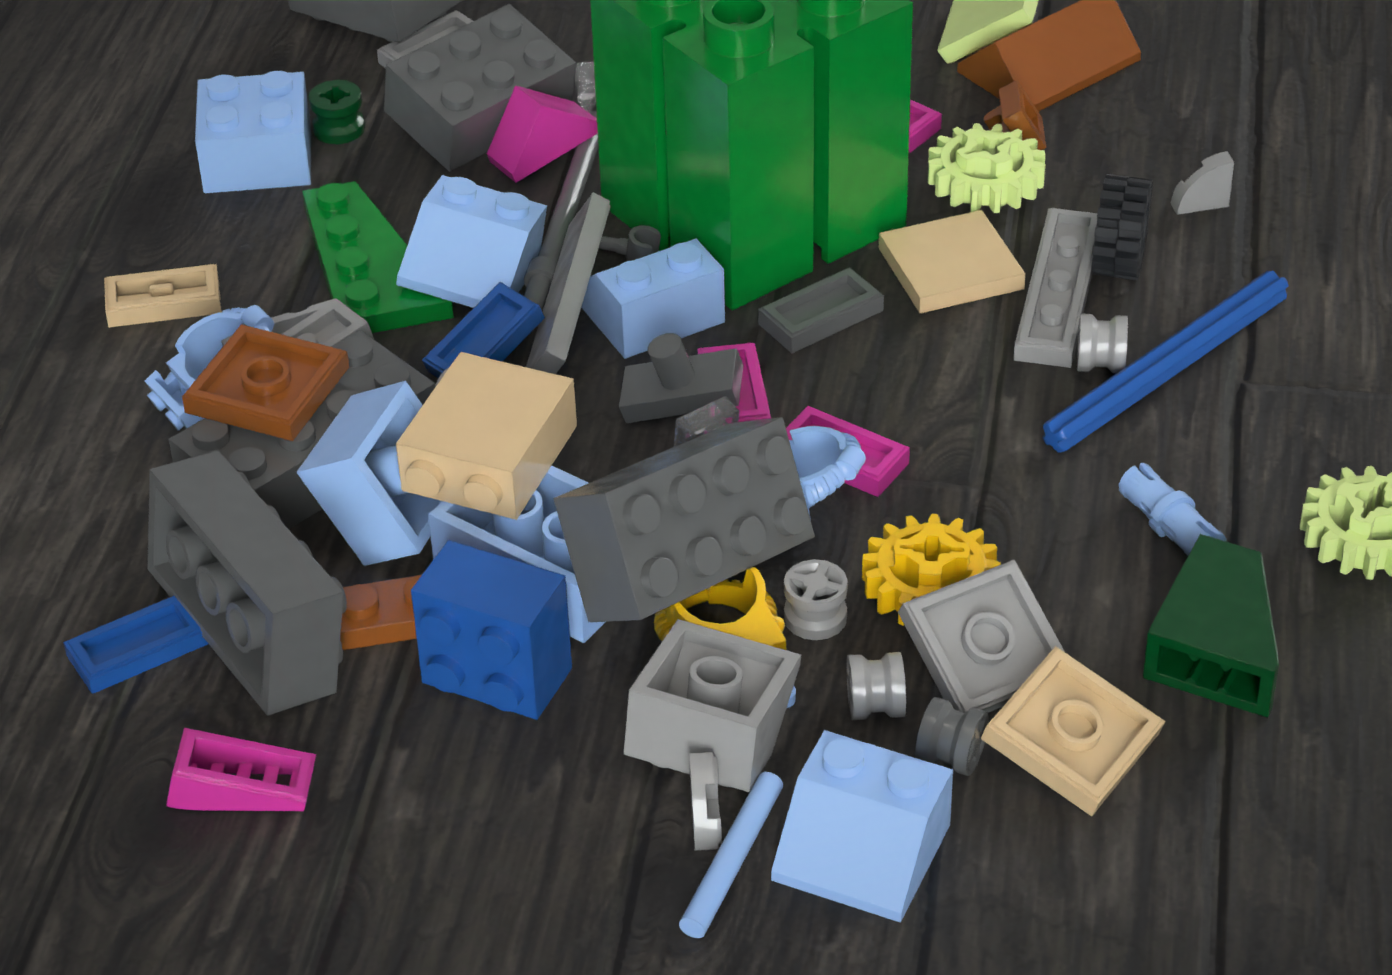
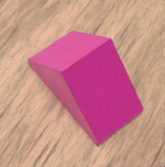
(537, 131)

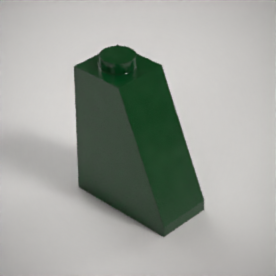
(1217, 629)

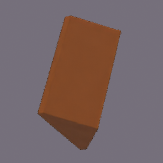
(1057, 53)

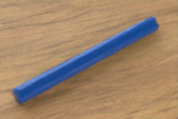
(1164, 361)

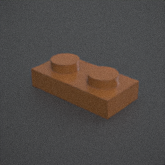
(378, 613)

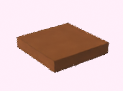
(266, 382)

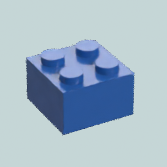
(492, 629)

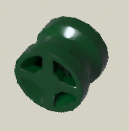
(337, 112)

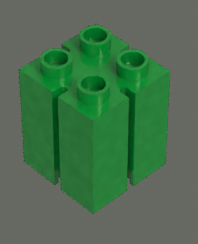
(755, 127)

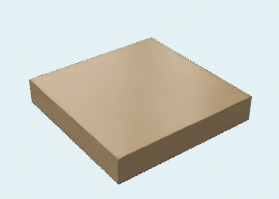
(951, 261)
(1073, 730)

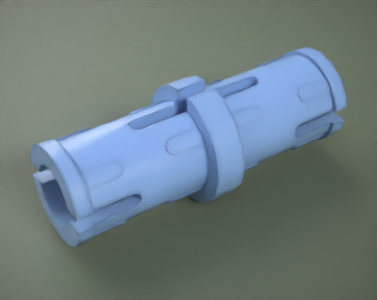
(1168, 511)

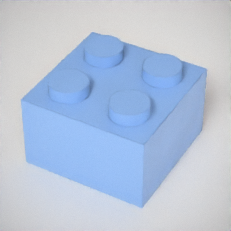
(253, 132)
(358, 476)

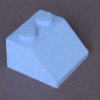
(471, 241)
(657, 295)
(863, 825)

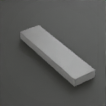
(569, 286)
(1057, 289)

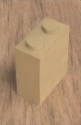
(487, 435)

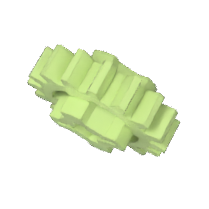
(986, 167)
(1351, 521)

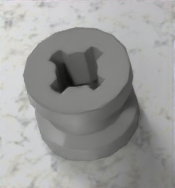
(1102, 343)
(815, 599)
(876, 686)

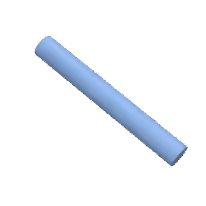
(731, 855)

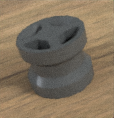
(951, 736)

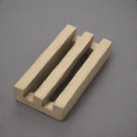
(162, 295)

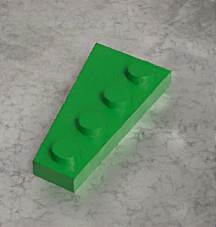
(363, 258)

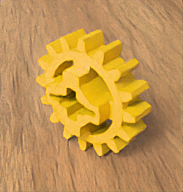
(922, 560)

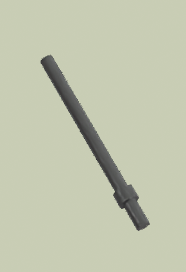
(542, 268)

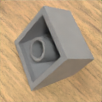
(713, 697)

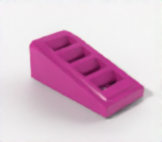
(202, 782)

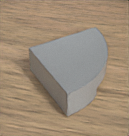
(1206, 187)
(704, 801)

